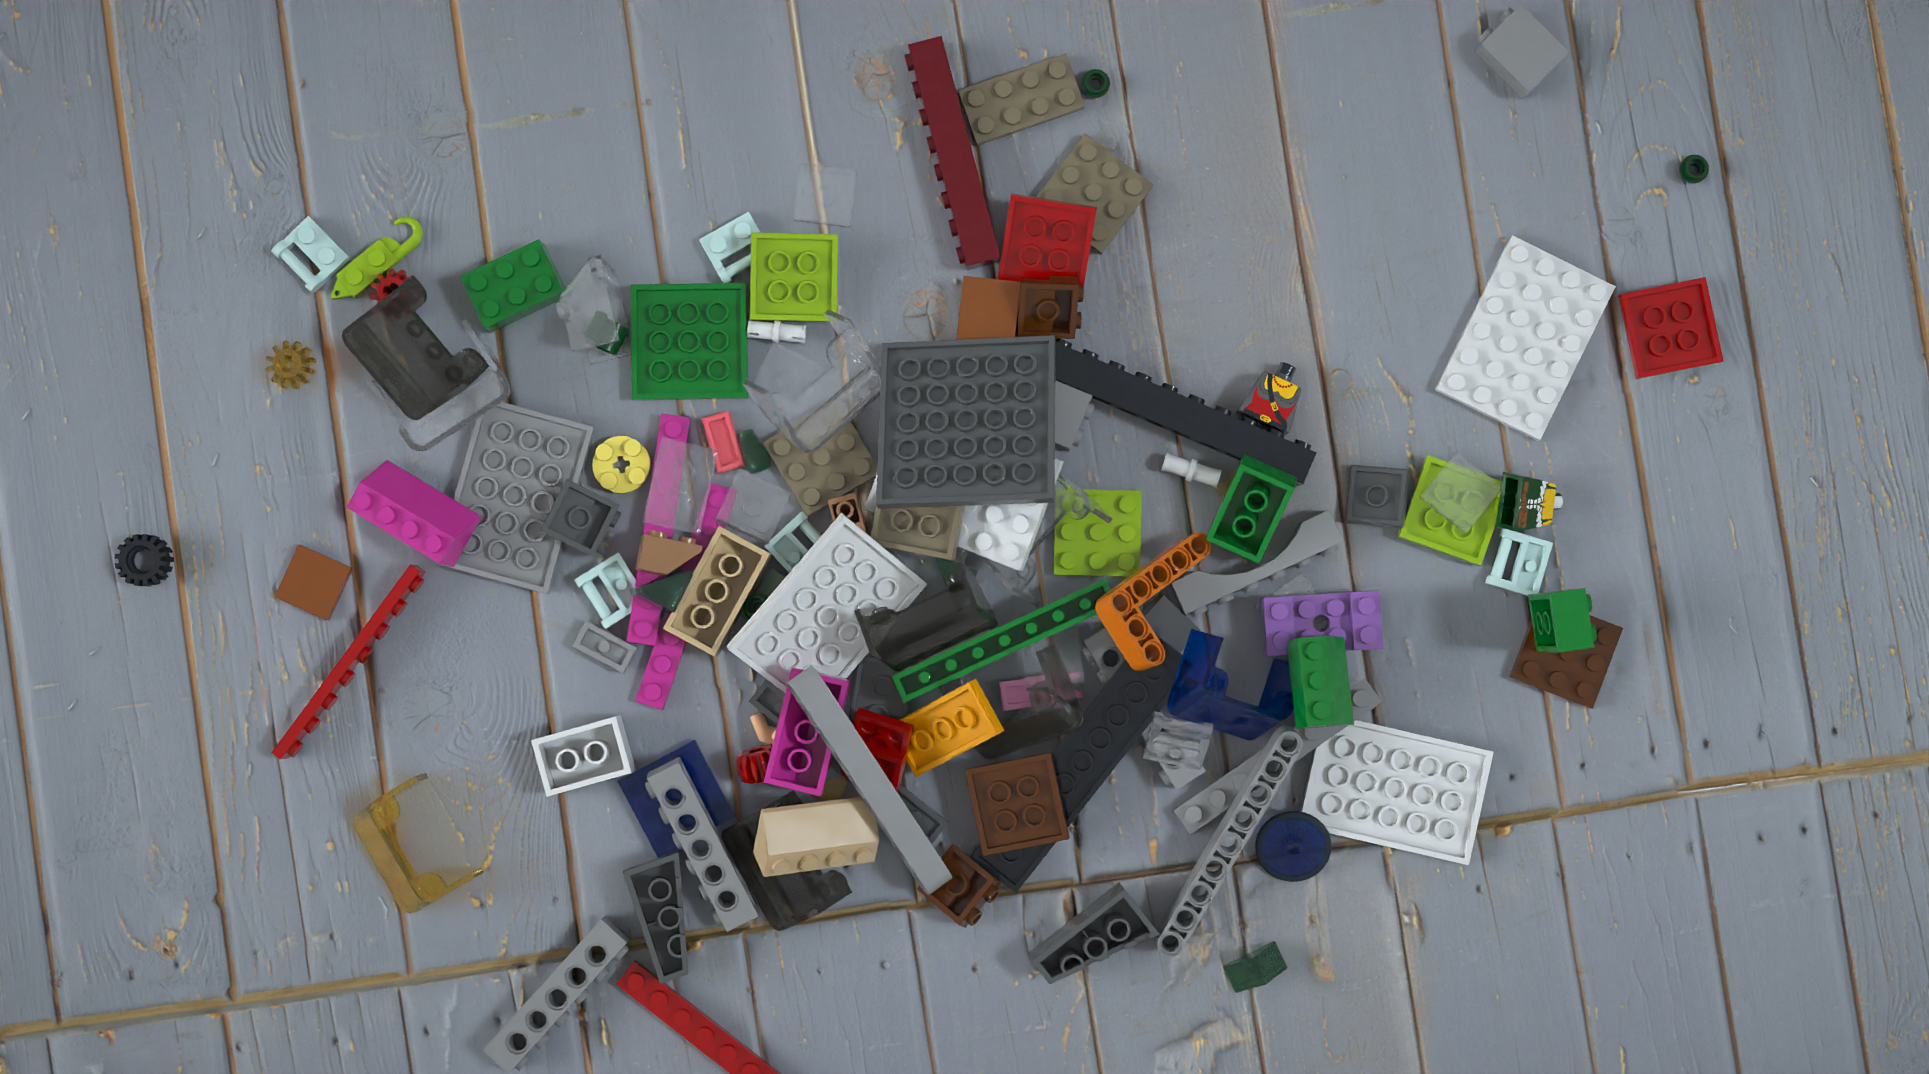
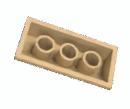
(718, 591)
(815, 836)

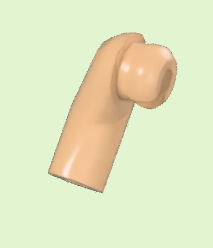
(763, 731)

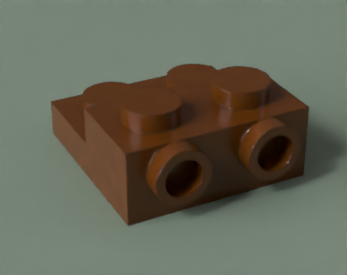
(1049, 307)
(966, 891)

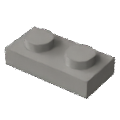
(605, 646)

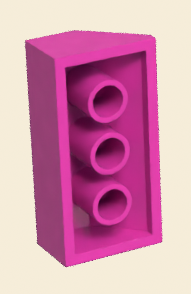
(415, 513)
(798, 752)

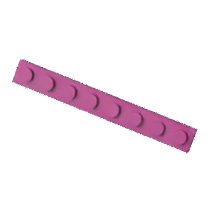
(645, 617)
(670, 648)

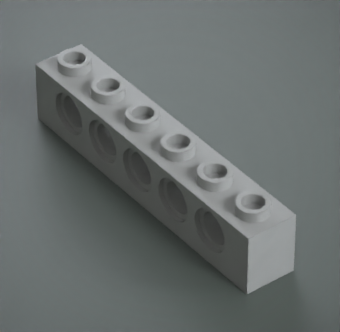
(1094, 649)
(675, 776)
(503, 1048)

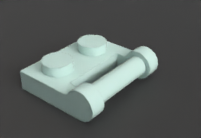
(727, 242)
(317, 247)
(787, 547)
(1528, 565)
(618, 581)

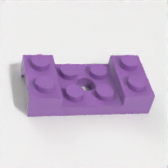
(1349, 616)

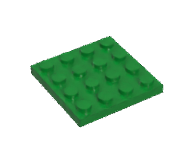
(689, 341)

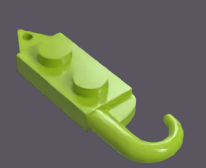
(377, 259)

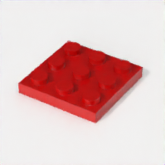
(1046, 239)
(1670, 328)

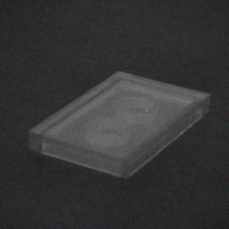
(680, 486)

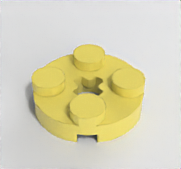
(634, 475)

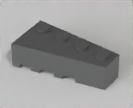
(659, 907)
(1093, 935)

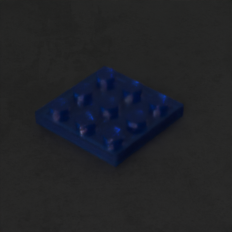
(647, 810)

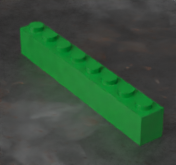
(1000, 642)

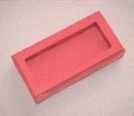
(723, 437)

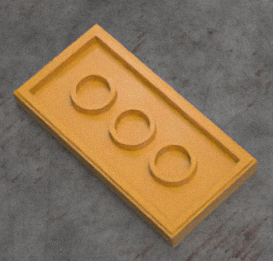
(950, 727)

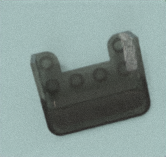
(407, 355)
(784, 897)

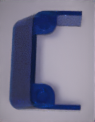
(1201, 691)

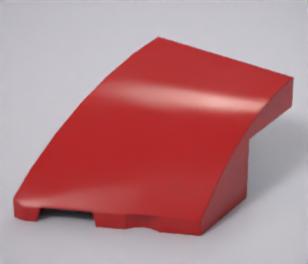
(887, 741)

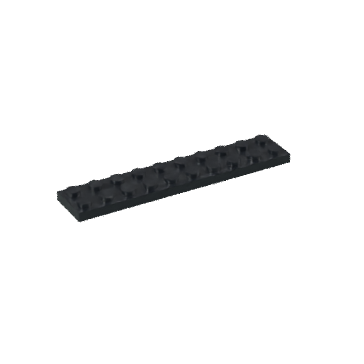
(1093, 751)

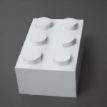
(583, 755)

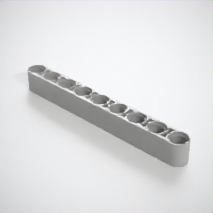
(869, 780)
(1228, 827)

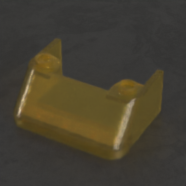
(374, 831)

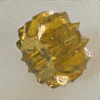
(286, 375)

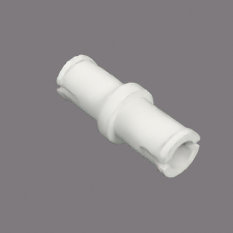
(776, 331)
(1191, 470)

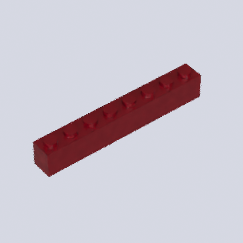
(954, 153)

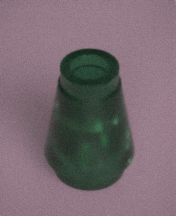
(753, 452)

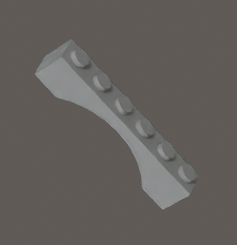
(1309, 538)

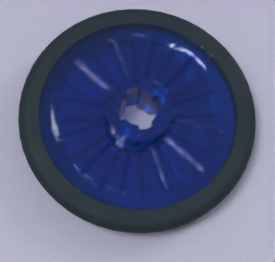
(1299, 862)

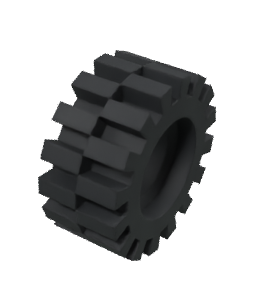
(161, 560)

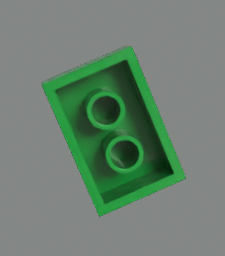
(513, 286)
(1251, 508)
(1562, 620)

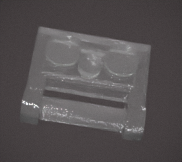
(1175, 748)

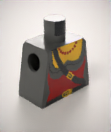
(1273, 399)

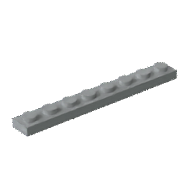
(1221, 794)

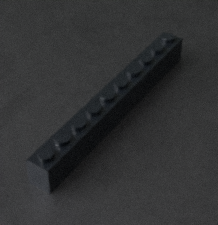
(1178, 413)

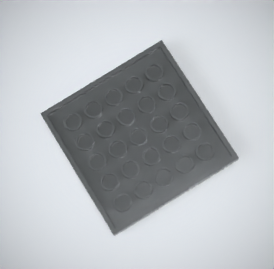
(967, 422)

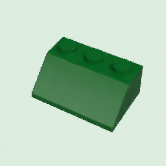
(1320, 682)

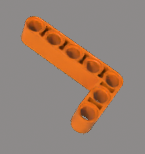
(1127, 614)

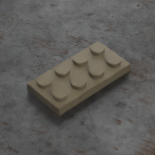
(1021, 99)

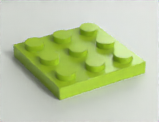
(793, 276)
(1434, 531)
(1100, 547)

